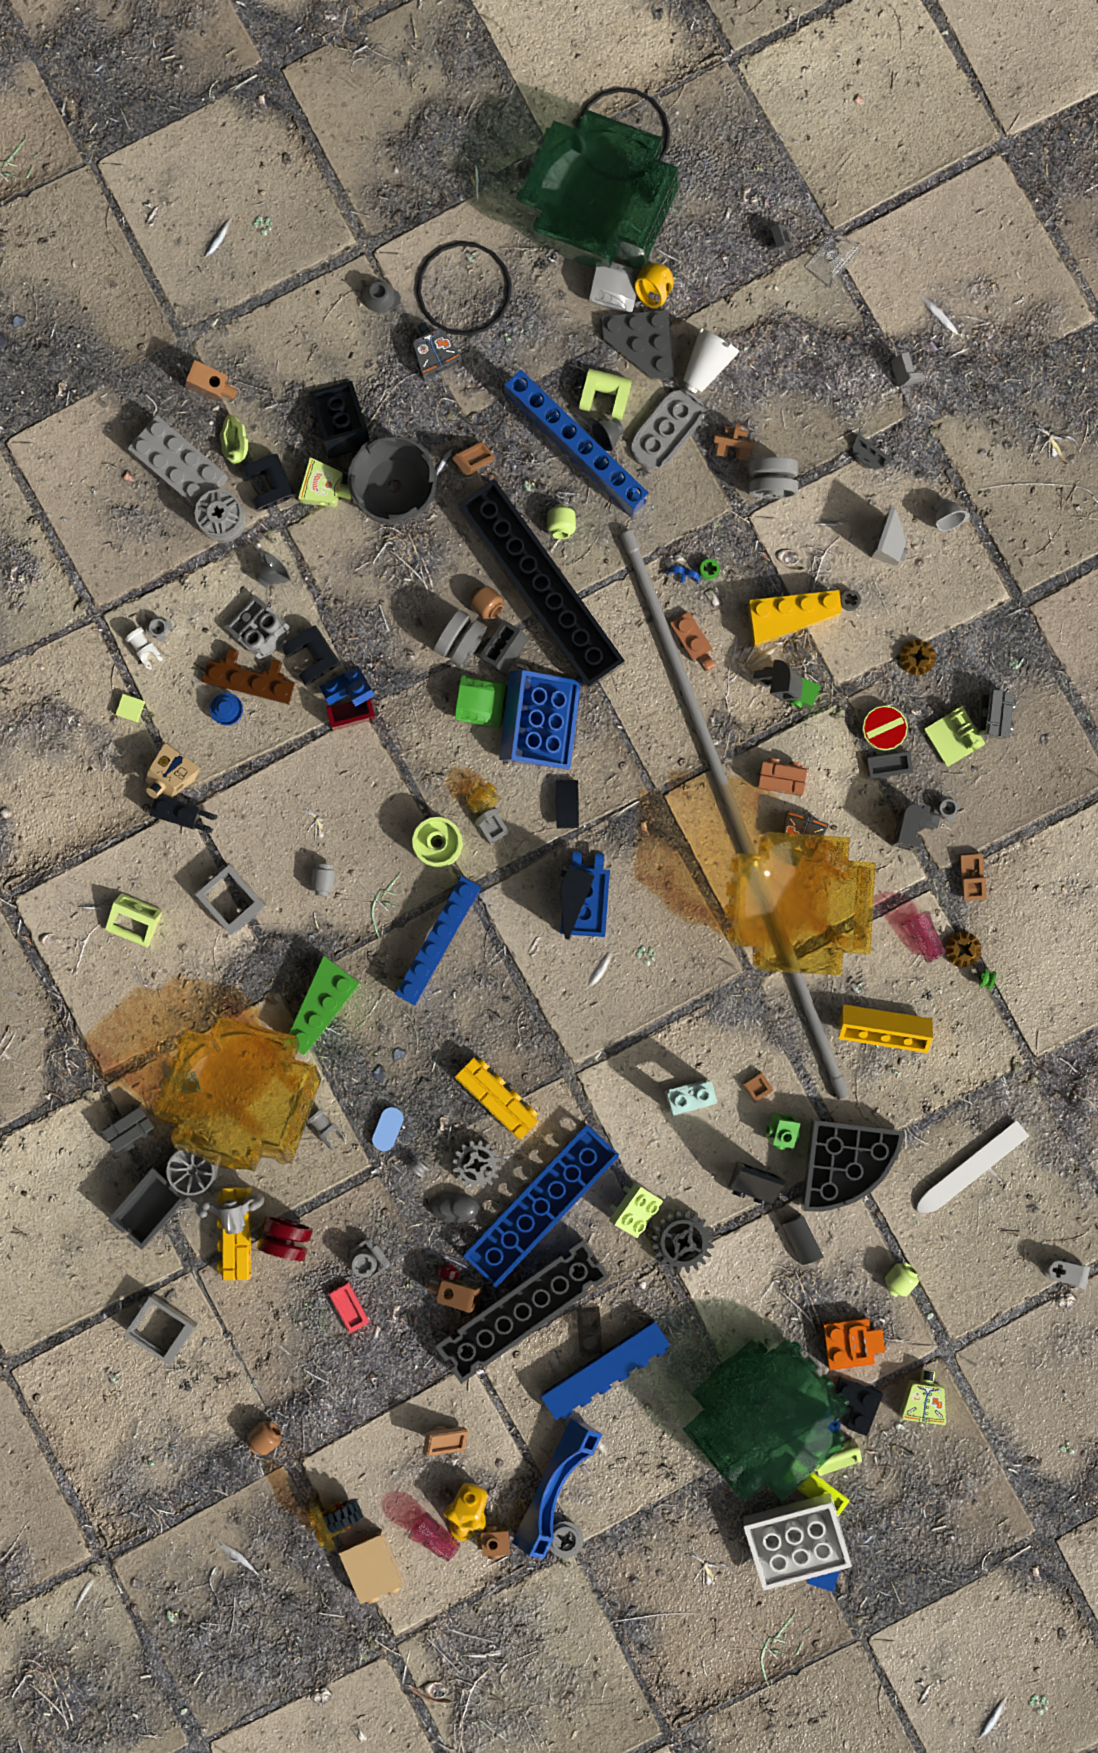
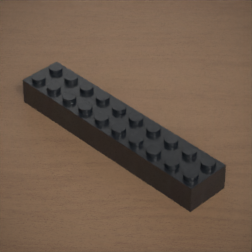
(541, 584)

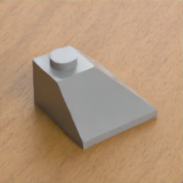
(890, 540)

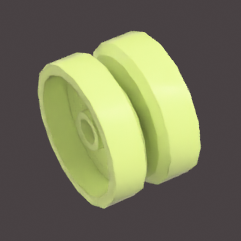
(434, 829)

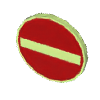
(885, 728)

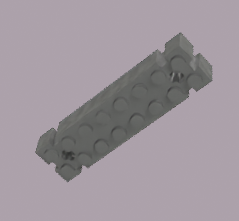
(522, 1310)

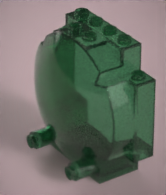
(599, 191)
(767, 1419)

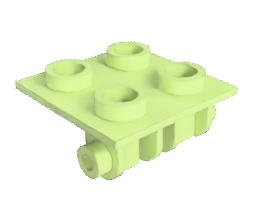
(954, 736)

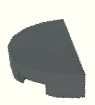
(868, 454)

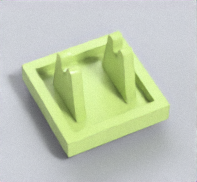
(635, 1210)

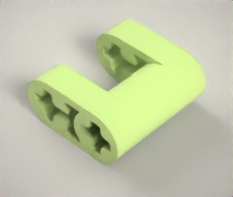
(608, 384)

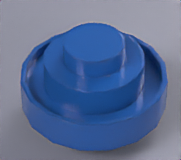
(226, 709)

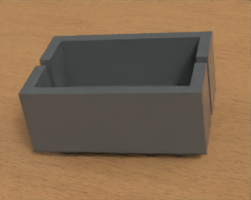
(148, 1208)

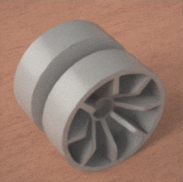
(190, 1173)

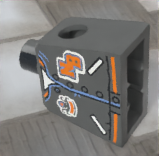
(434, 351)
(801, 824)

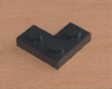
(864, 1403)

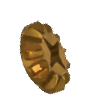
(909, 663)
(964, 960)

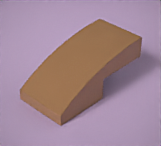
(972, 876)

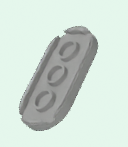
(667, 429)

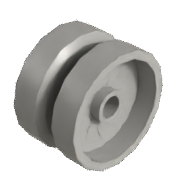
(773, 478)
(458, 637)

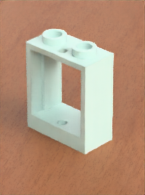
(701, 1096)

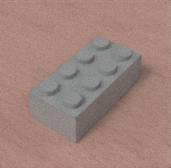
(176, 461)

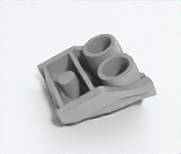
(615, 287)
(258, 628)

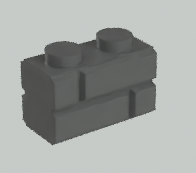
(996, 714)
(129, 1129)

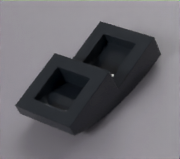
(567, 804)

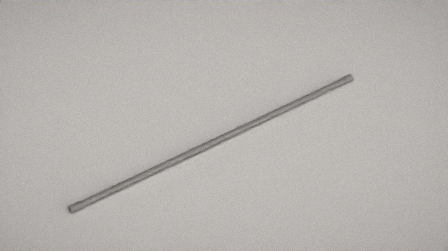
(632, 549)

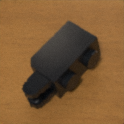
(180, 813)

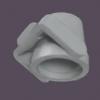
(365, 1261)

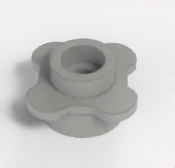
(158, 622)
(953, 807)

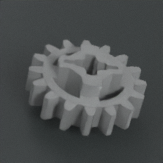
(474, 1153)

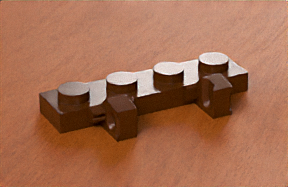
(266, 685)

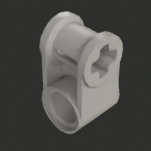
(1070, 1272)

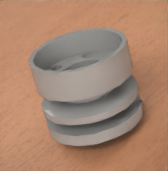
(229, 525)

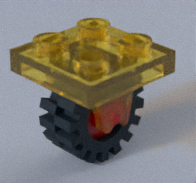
(333, 1520)

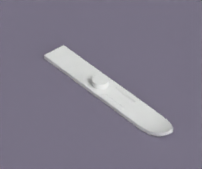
(972, 1168)

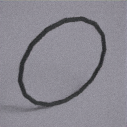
(633, 91)
(466, 244)

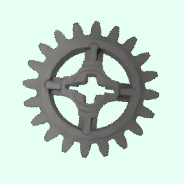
(665, 1232)

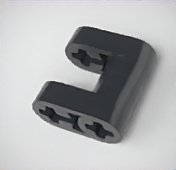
(277, 479)
(318, 648)

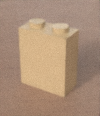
(371, 1568)

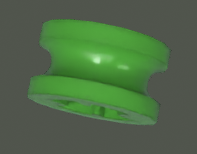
(704, 574)
(987, 979)

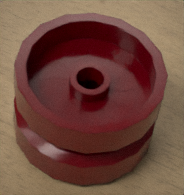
(284, 1238)

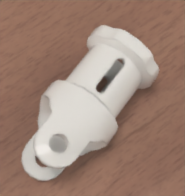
(143, 646)

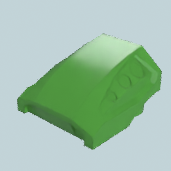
(480, 701)

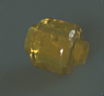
(482, 797)

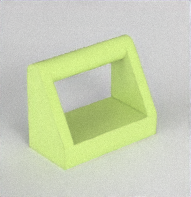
(135, 910)
(846, 1457)

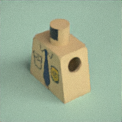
(170, 773)

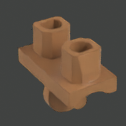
(743, 446)

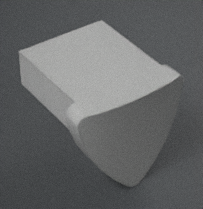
(904, 370)
(492, 825)

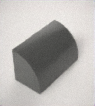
(504, 647)
(802, 1240)

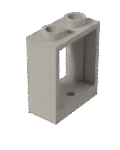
(247, 915)
(146, 1343)

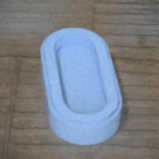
(387, 1129)

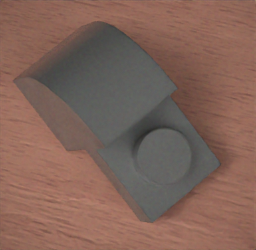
(783, 679)

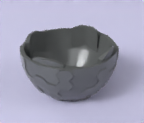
(389, 461)

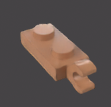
(693, 640)

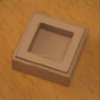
(757, 1087)

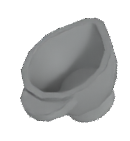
(949, 515)

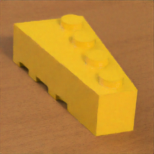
(789, 614)

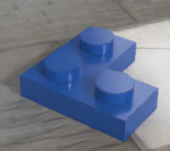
(351, 683)

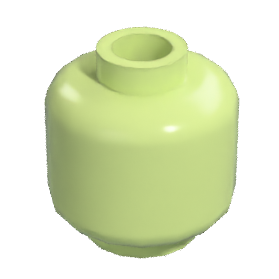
(561, 521)
(901, 1279)

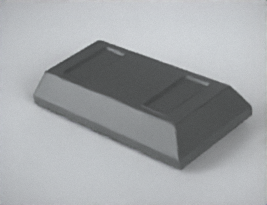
(889, 764)

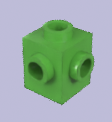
(783, 1130)

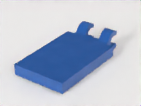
(594, 910)

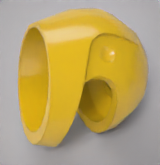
(655, 279)

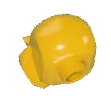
(467, 1511)

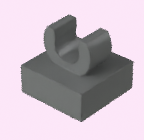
(781, 236)

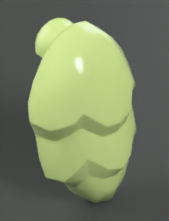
(234, 439)

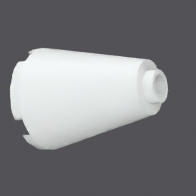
(707, 360)

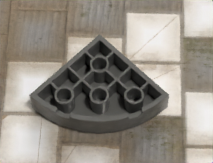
(846, 1162)

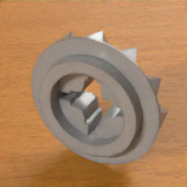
(569, 1549)

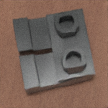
(913, 820)

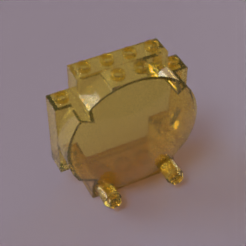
(801, 903)
(238, 1095)

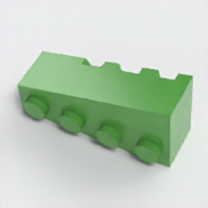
(323, 1002)

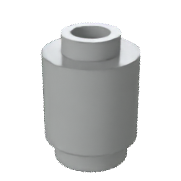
(323, 879)

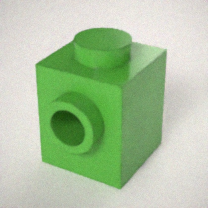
(809, 694)

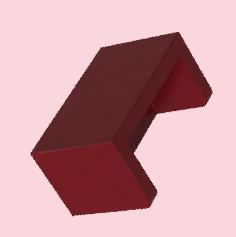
(349, 715)

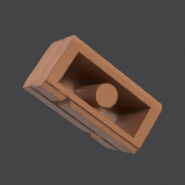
(781, 777)

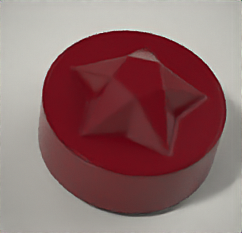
(447, 1272)

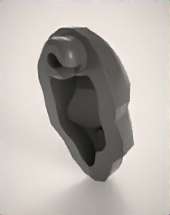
(454, 1207)

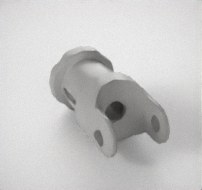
(324, 1127)

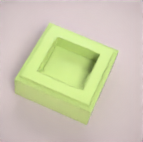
(130, 708)

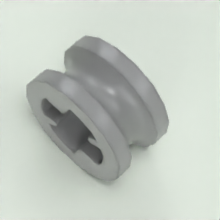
(418, 1166)

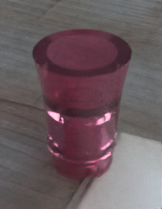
(924, 936)
(434, 1537)

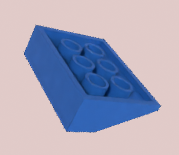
(539, 720)

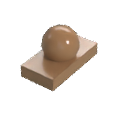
(473, 458)
(444, 1440)

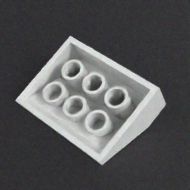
(796, 1541)

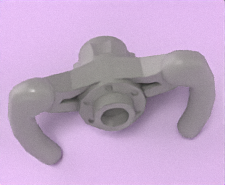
(231, 1211)

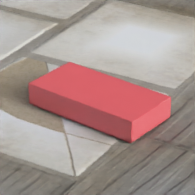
(348, 1307)

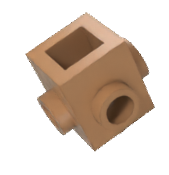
(494, 1549)

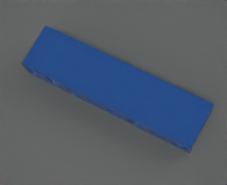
(575, 443)
(541, 1205)

